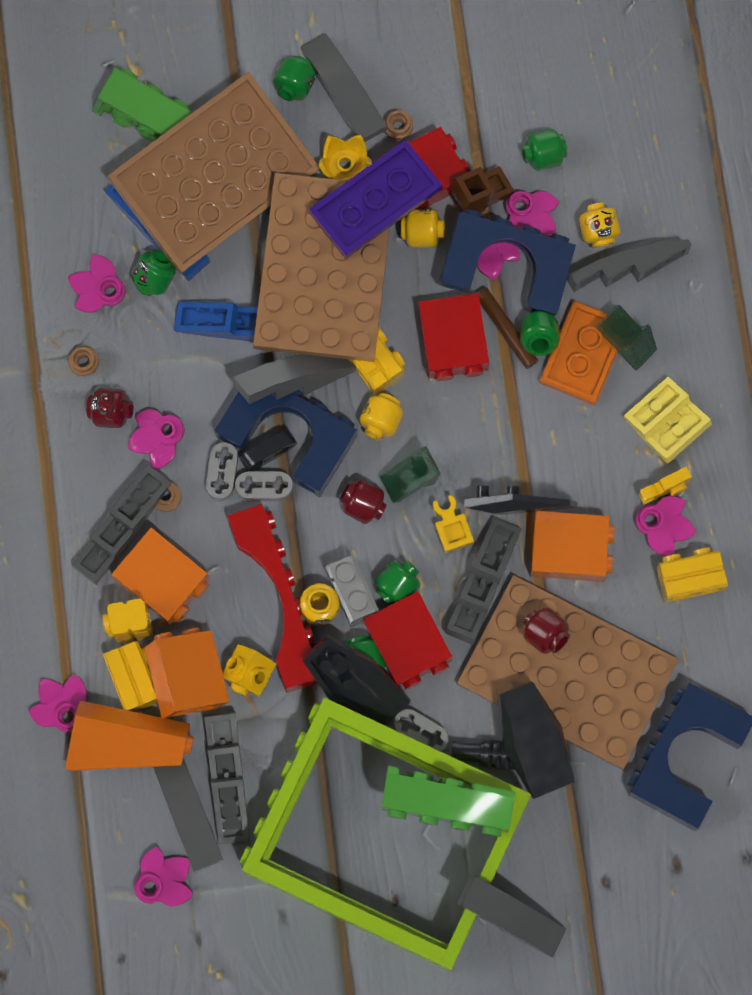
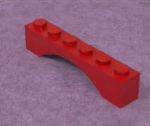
(255, 539)

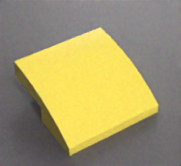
(667, 420)

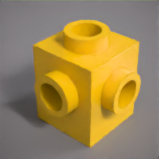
(248, 671)

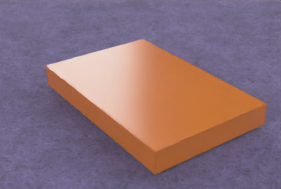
(582, 356)

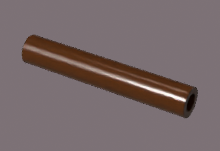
(506, 327)

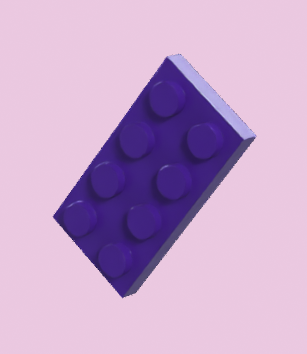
(375, 199)

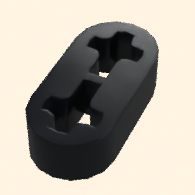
(268, 450)

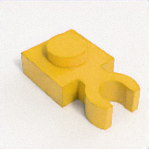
(673, 484)
(453, 529)

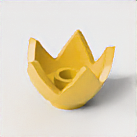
(337, 151)

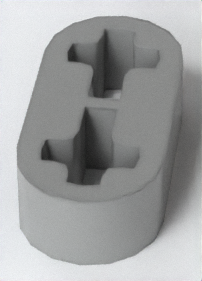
(229, 471)
(264, 478)
(424, 725)

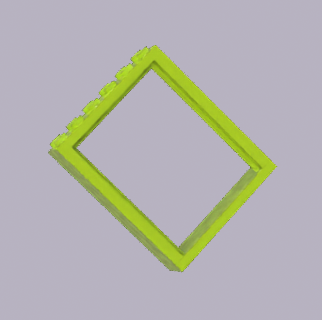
(282, 802)

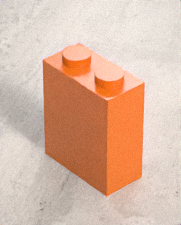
(571, 546)
(161, 577)
(186, 673)

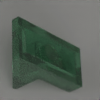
(631, 341)
(411, 475)

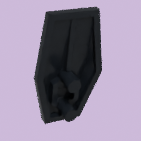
(513, 502)
(354, 680)
(534, 740)

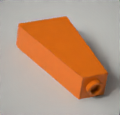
(125, 739)

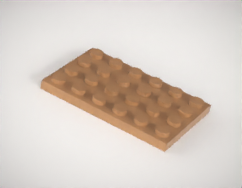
(211, 172)
(308, 291)
(596, 685)

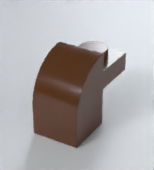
(479, 189)

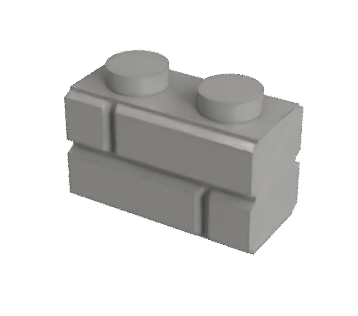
(352, 590)

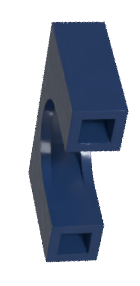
(548, 255)
(330, 434)
(692, 712)

